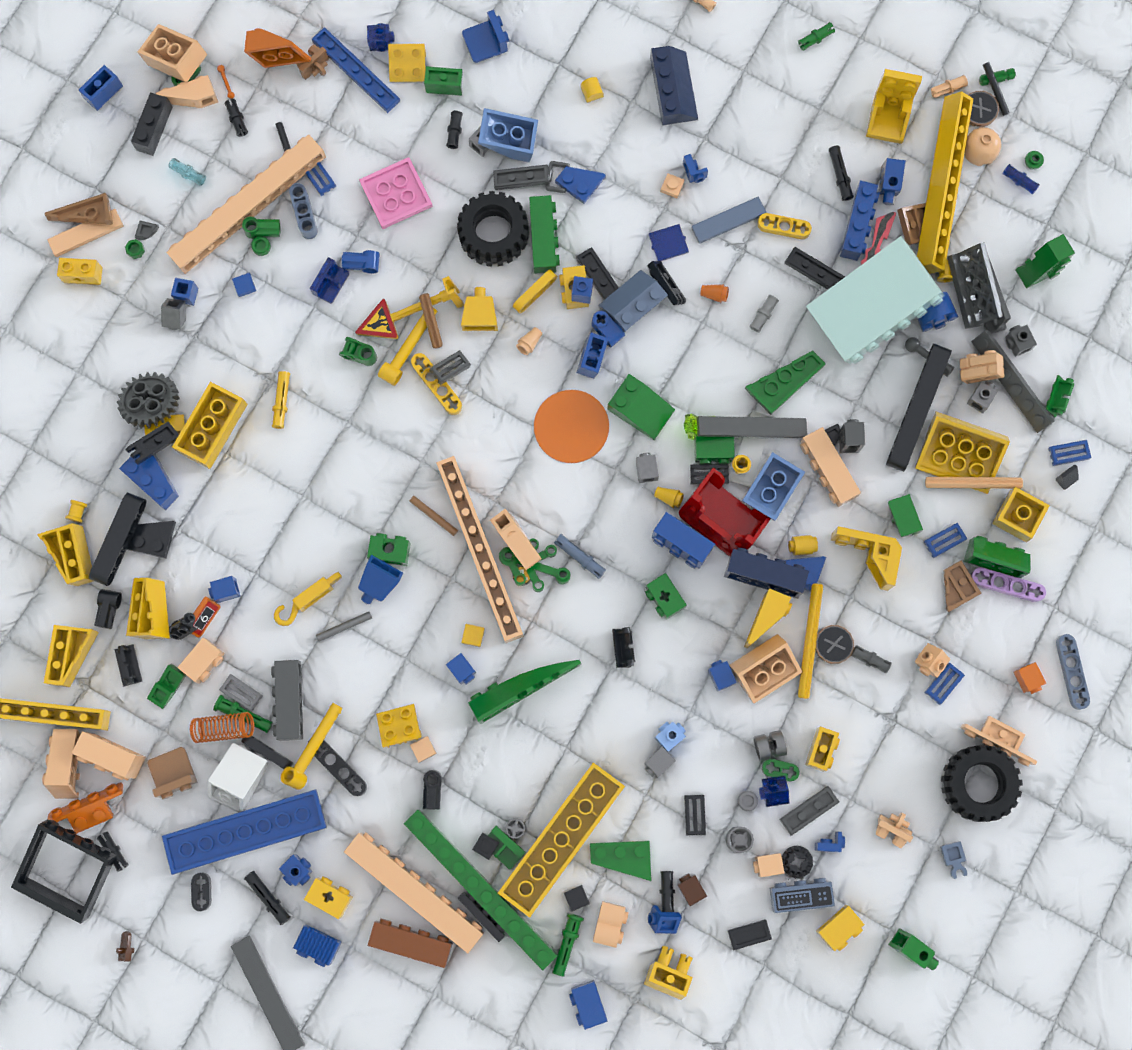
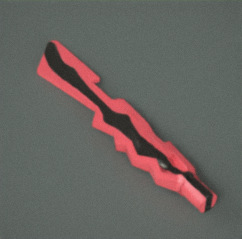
(882, 229)

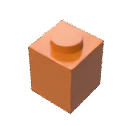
(1030, 678)

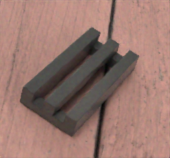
(438, 375)

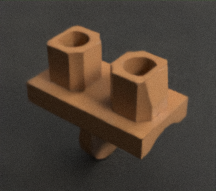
(317, 63)

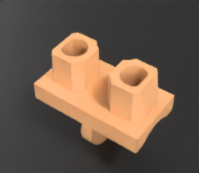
(901, 833)

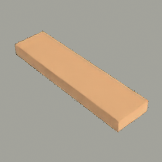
(82, 235)

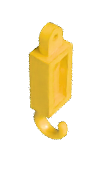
(307, 598)

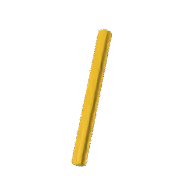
(810, 641)

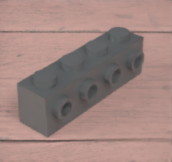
(287, 700)

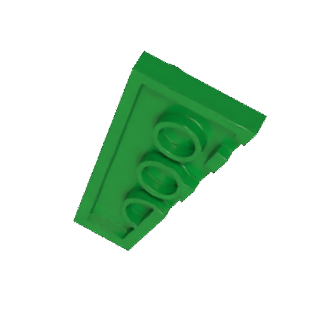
(780, 385)

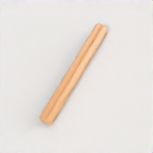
(974, 482)

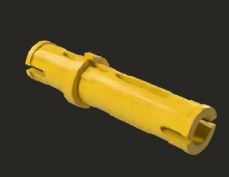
(281, 399)

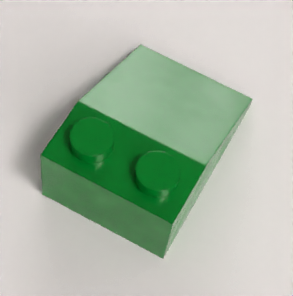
(640, 407)

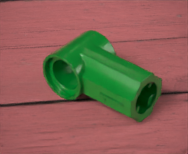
(264, 227)

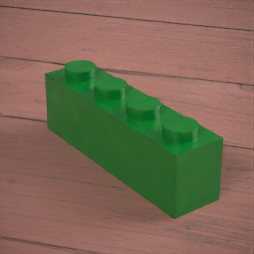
(543, 233)

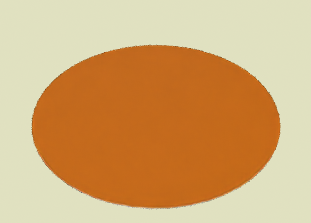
(571, 426)

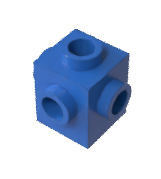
(289, 868)

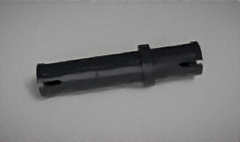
(843, 180)
(272, 904)

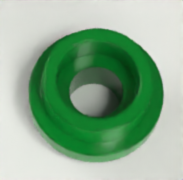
(1034, 164)

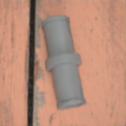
(764, 313)

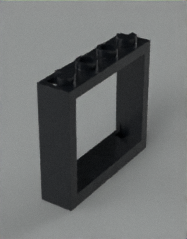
(49, 897)

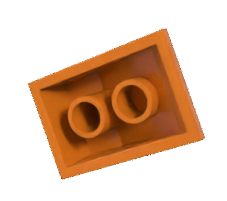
(272, 49)

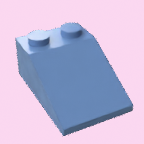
(508, 134)
(773, 486)

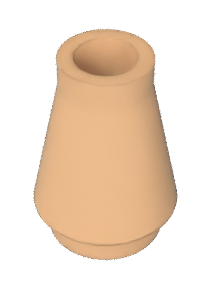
(528, 342)

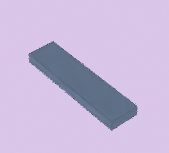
(728, 220)

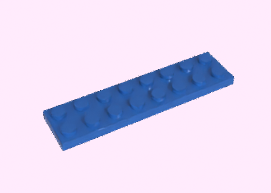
(244, 832)

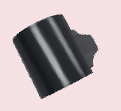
(107, 604)
(432, 792)

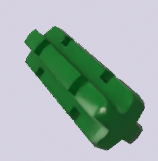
(1000, 76)

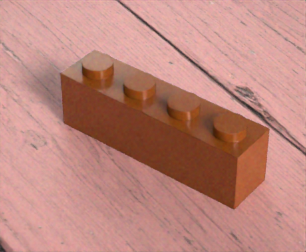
(410, 944)

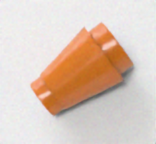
(715, 292)

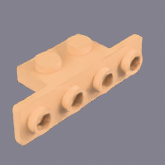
(1002, 736)

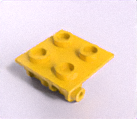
(406, 62)
(398, 725)

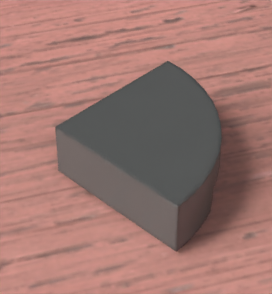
(145, 230)

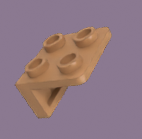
(171, 773)

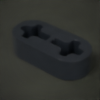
(196, 893)

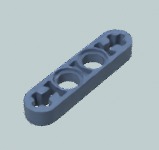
(1077, 671)

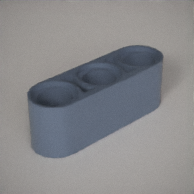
(300, 203)

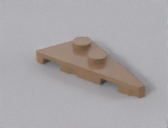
(91, 210)

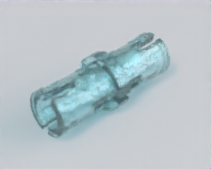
(187, 171)

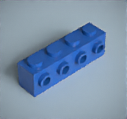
(860, 215)

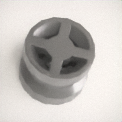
(514, 826)

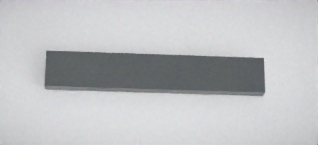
(751, 427)
(267, 994)

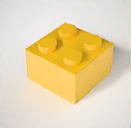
(1020, 514)

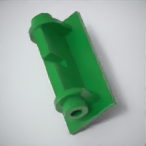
(1057, 404)

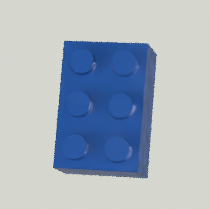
(682, 541)

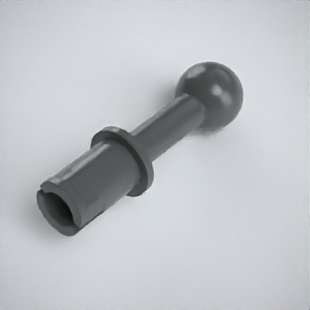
(913, 345)

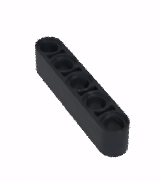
(117, 539)

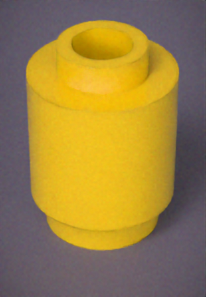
(803, 545)

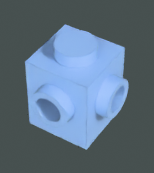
(670, 735)

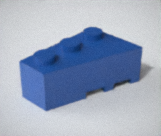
(151, 479)

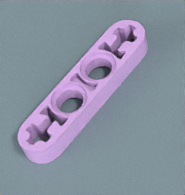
(1008, 583)

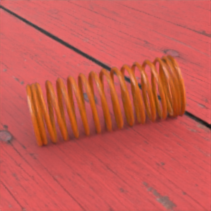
(241, 727)

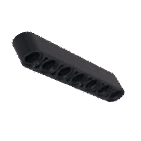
(918, 407)

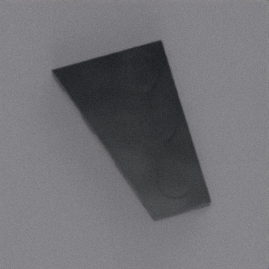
(152, 538)

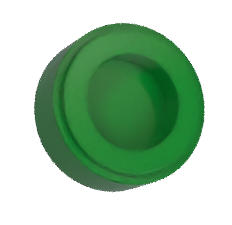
(260, 246)

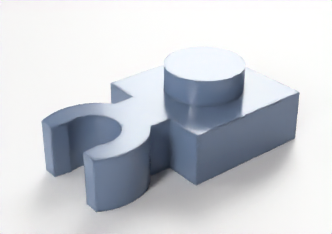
(954, 855)

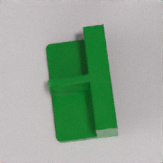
(443, 80)
(905, 516)
(507, 851)

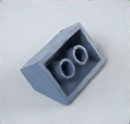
(633, 300)

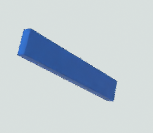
(356, 70)

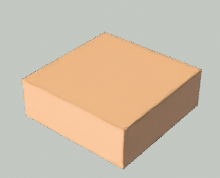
(423, 749)

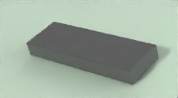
(521, 177)
(809, 810)

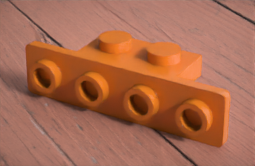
(88, 811)

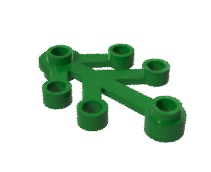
(513, 561)

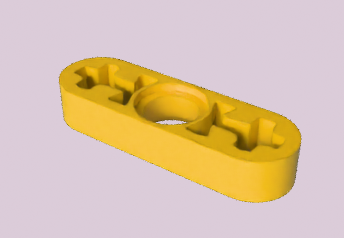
(797, 232)
(535, 291)

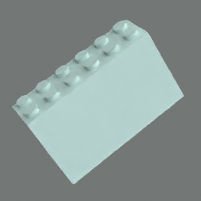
(875, 301)

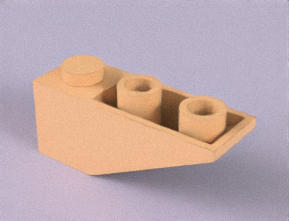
(194, 93)
(515, 539)

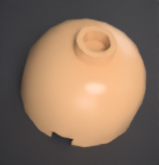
(982, 146)

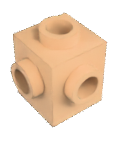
(932, 660)

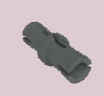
(871, 659)

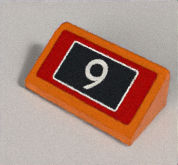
(204, 615)

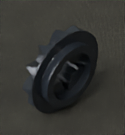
(801, 853)

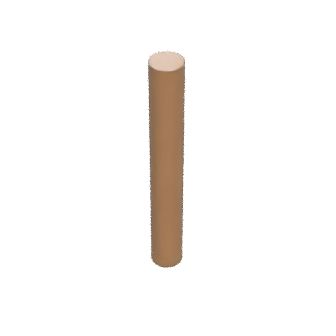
(433, 515)

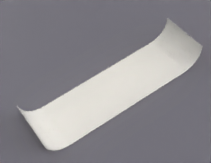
(752, 448)

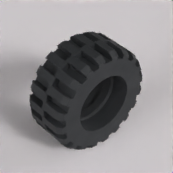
(484, 207)
(1007, 779)

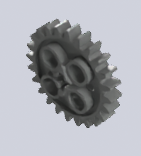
(148, 400)

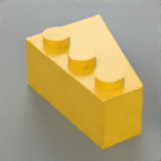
(69, 552)
(148, 610)

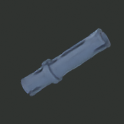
(576, 553)

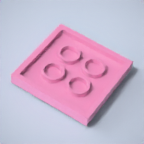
(395, 193)

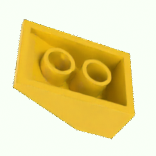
(771, 610)

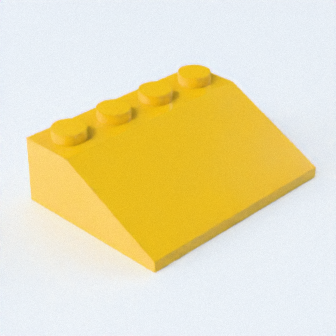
(961, 449)

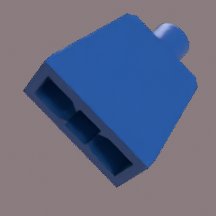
(378, 580)

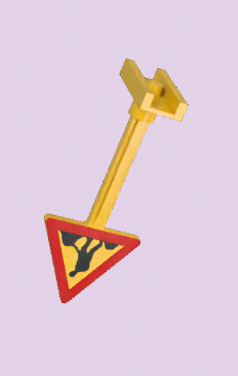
(381, 322)

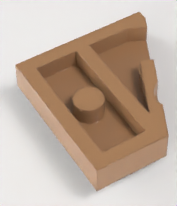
(911, 222)
(958, 586)

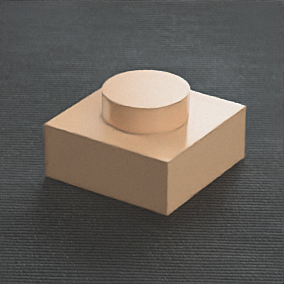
(672, 185)

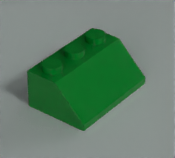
(998, 557)

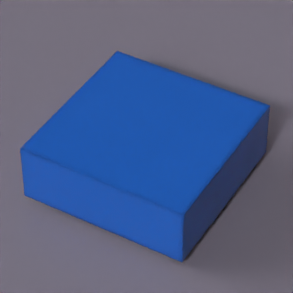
(244, 284)

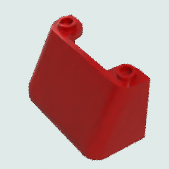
(721, 515)

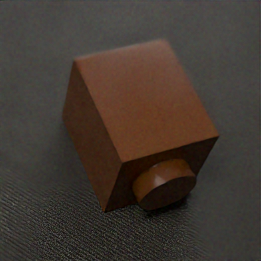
(691, 889)

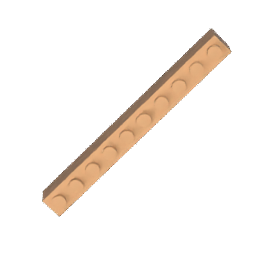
(247, 203)
(480, 549)

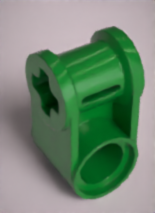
(355, 350)

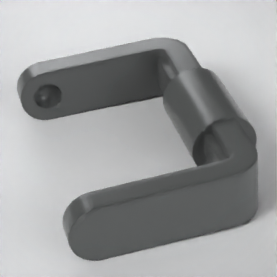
(556, 164)

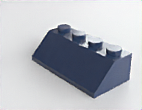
(673, 85)
(766, 573)

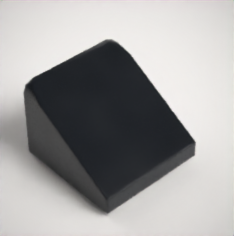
(1068, 477)

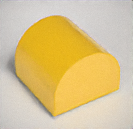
(591, 89)

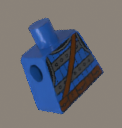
(891, 173)

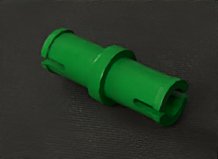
(816, 36)

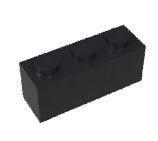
(151, 124)

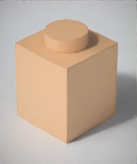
(768, 865)

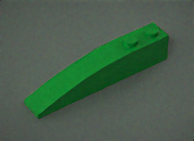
(516, 689)

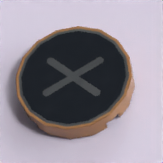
(984, 108)
(834, 644)

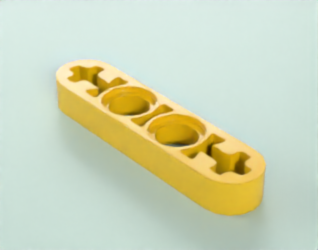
(434, 385)

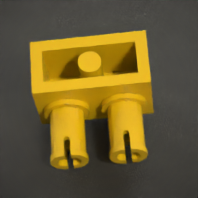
(667, 980)

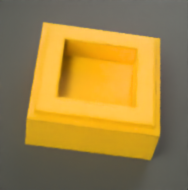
(473, 635)

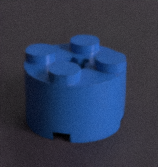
(938, 315)

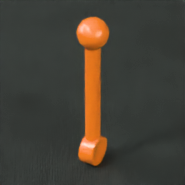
(221, 69)

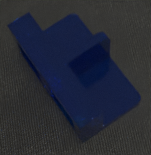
(329, 281)

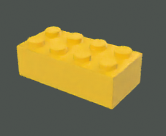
(210, 425)

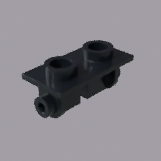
(183, 627)
(623, 654)
(128, 665)

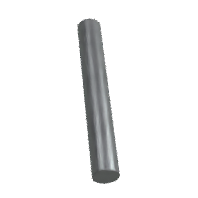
(343, 626)

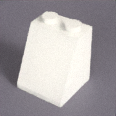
(236, 777)

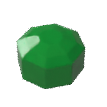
(134, 249)

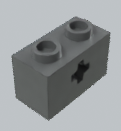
(852, 436)

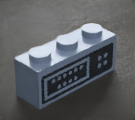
(802, 895)

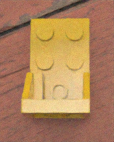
(892, 106)
(882, 566)

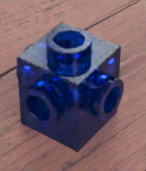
(379, 37)
(774, 791)

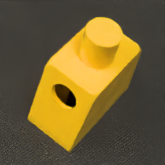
(479, 312)

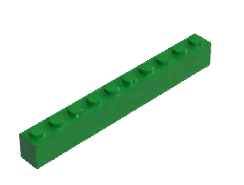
(481, 889)

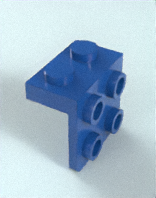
(486, 38)

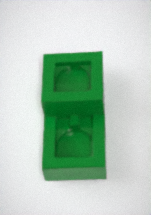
(166, 686)

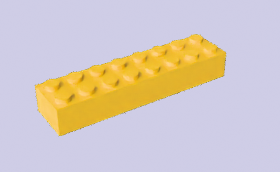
(561, 840)

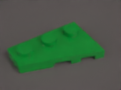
(624, 857)

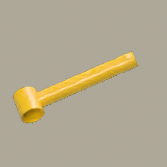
(391, 372)
(295, 776)

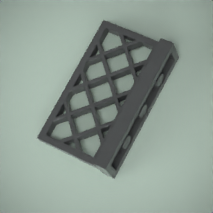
(967, 288)
(1000, 323)

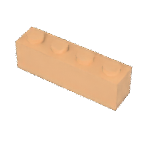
(830, 467)

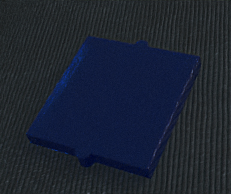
(668, 242)

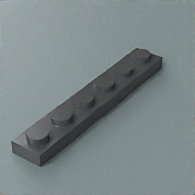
(1016, 385)

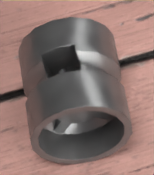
(763, 747)
(739, 839)

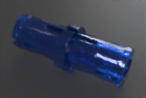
(1021, 179)

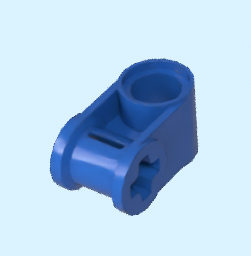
(608, 328)

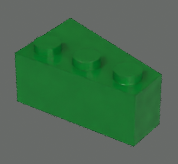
(1048, 261)

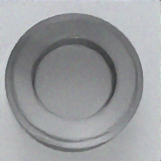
(747, 801)

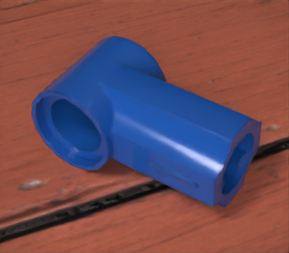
(366, 261)

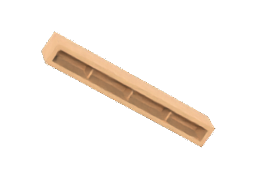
(414, 892)

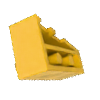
(67, 653)

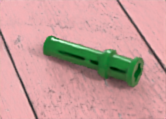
(228, 707)
(569, 934)

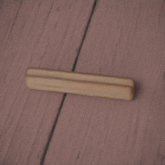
(430, 320)

